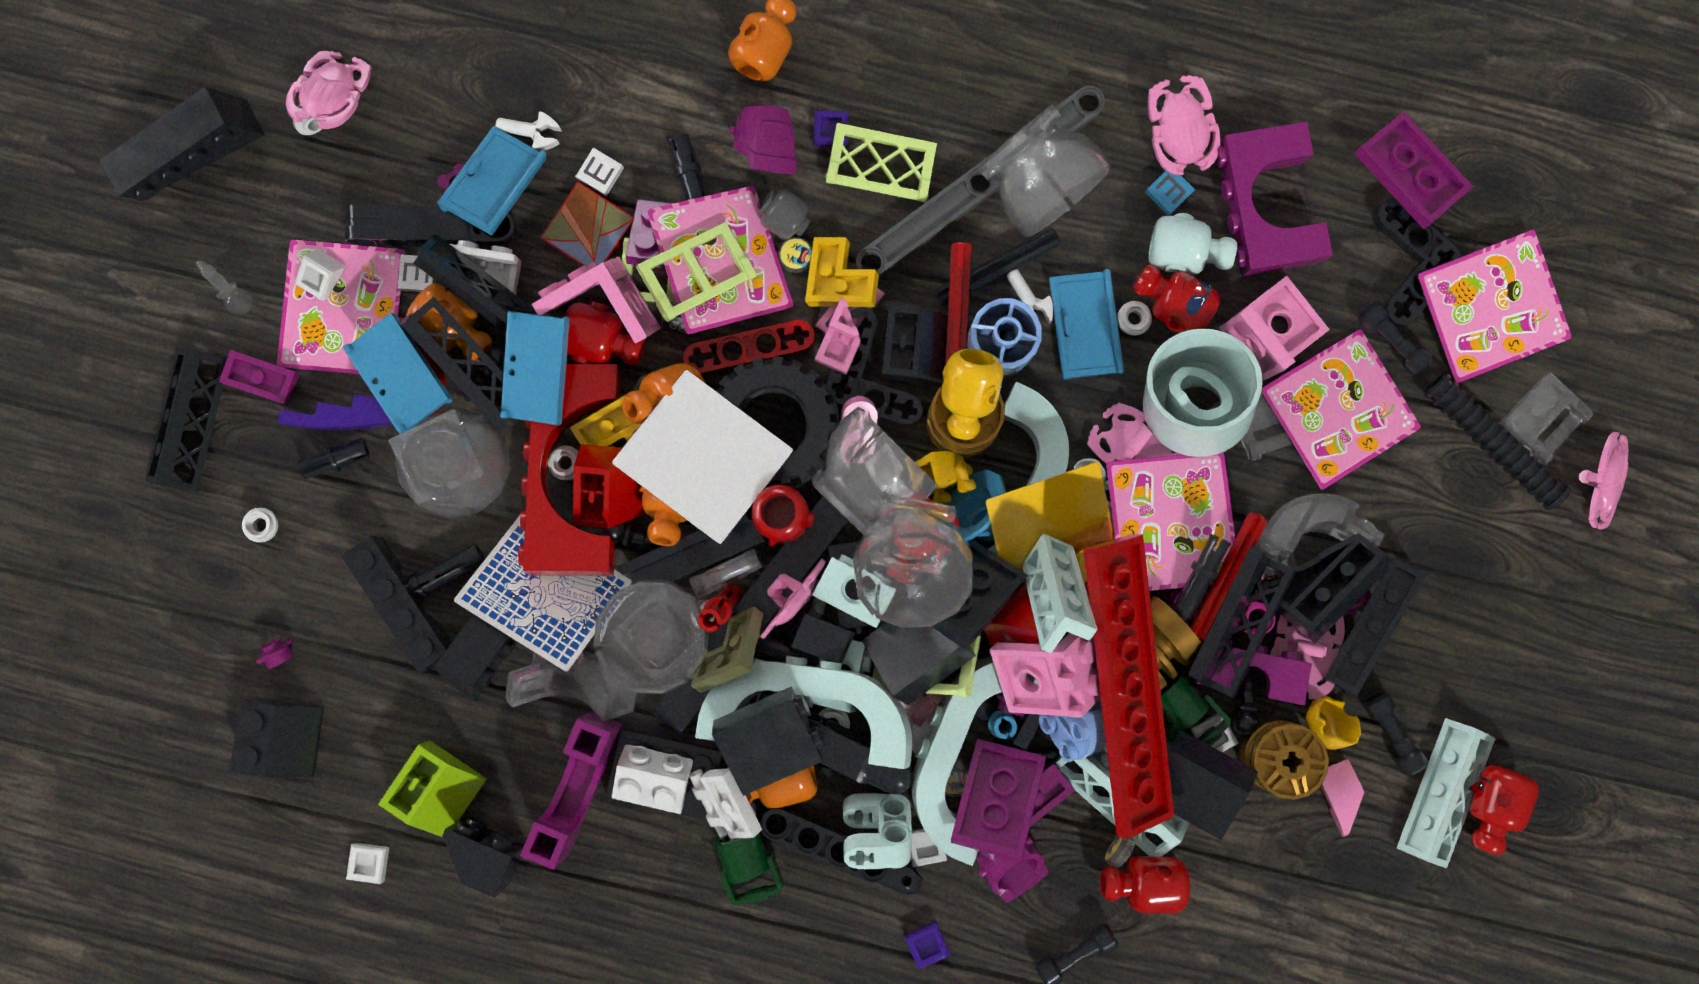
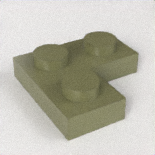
(735, 655)

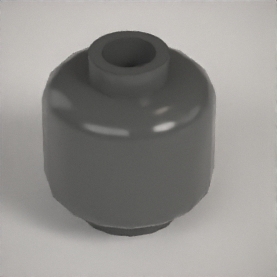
(784, 214)

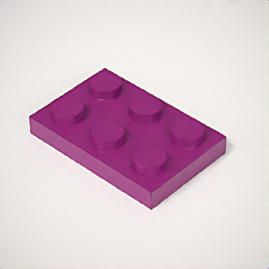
(1413, 170)
(998, 800)

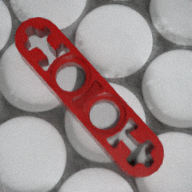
(748, 341)

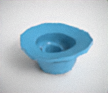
(972, 507)

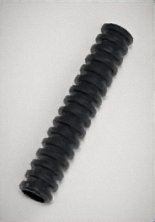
(1497, 442)

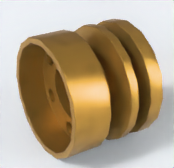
(939, 434)
(1172, 639)
(1275, 742)

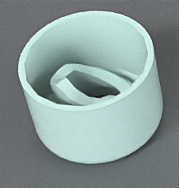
(1207, 361)

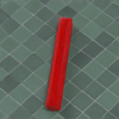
(958, 298)
(1246, 538)

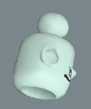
(1187, 246)

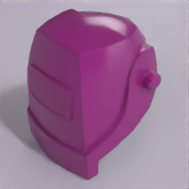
(766, 138)
(1012, 877)

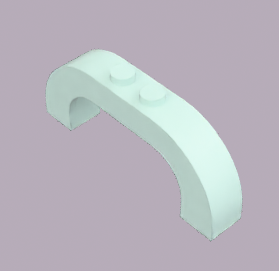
(1044, 426)
(886, 716)
(938, 755)

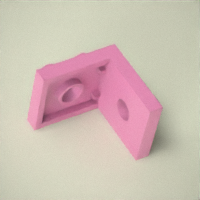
(617, 286)
(1270, 348)
(1065, 677)

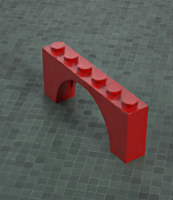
(550, 542)

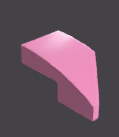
(839, 341)
(1343, 794)

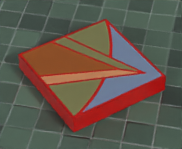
(587, 227)

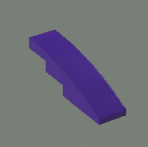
(363, 415)

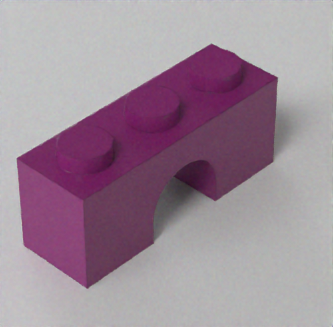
(1285, 675)

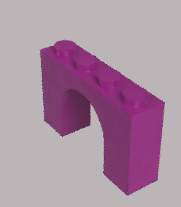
(1260, 244)
(559, 826)

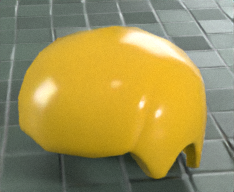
(1332, 724)

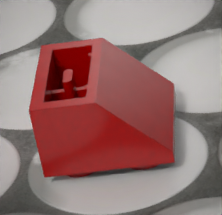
(602, 491)

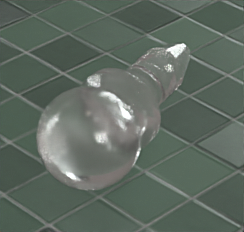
(236, 300)

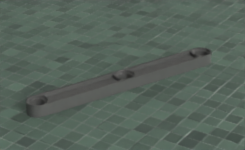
(960, 196)

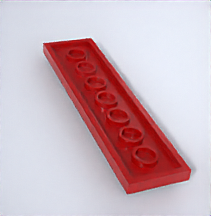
(1129, 684)

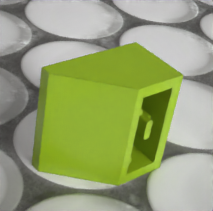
(432, 789)

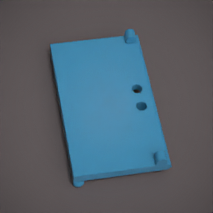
(500, 175)
(1090, 322)
(538, 367)
(405, 380)

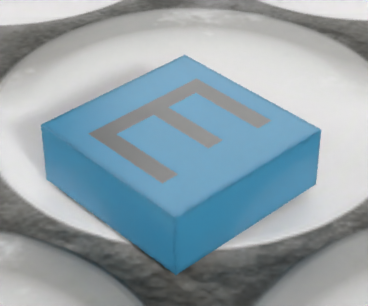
(1169, 191)

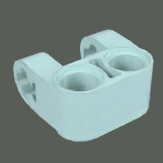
(893, 841)

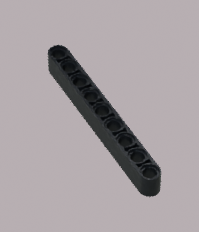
(793, 559)

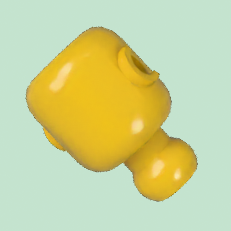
(970, 390)

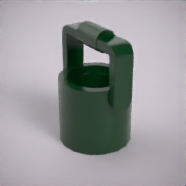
(1186, 705)
(743, 861)

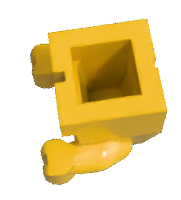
(947, 471)

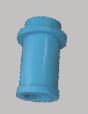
(995, 720)

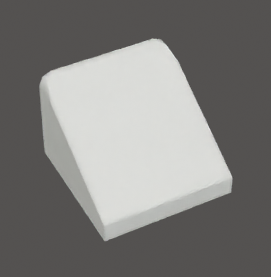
(319, 273)

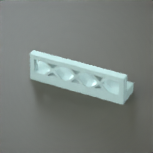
(1057, 593)
(1097, 773)
(1445, 793)

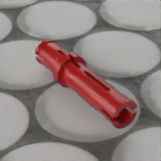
(720, 607)

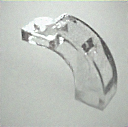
(1313, 514)
(583, 681)

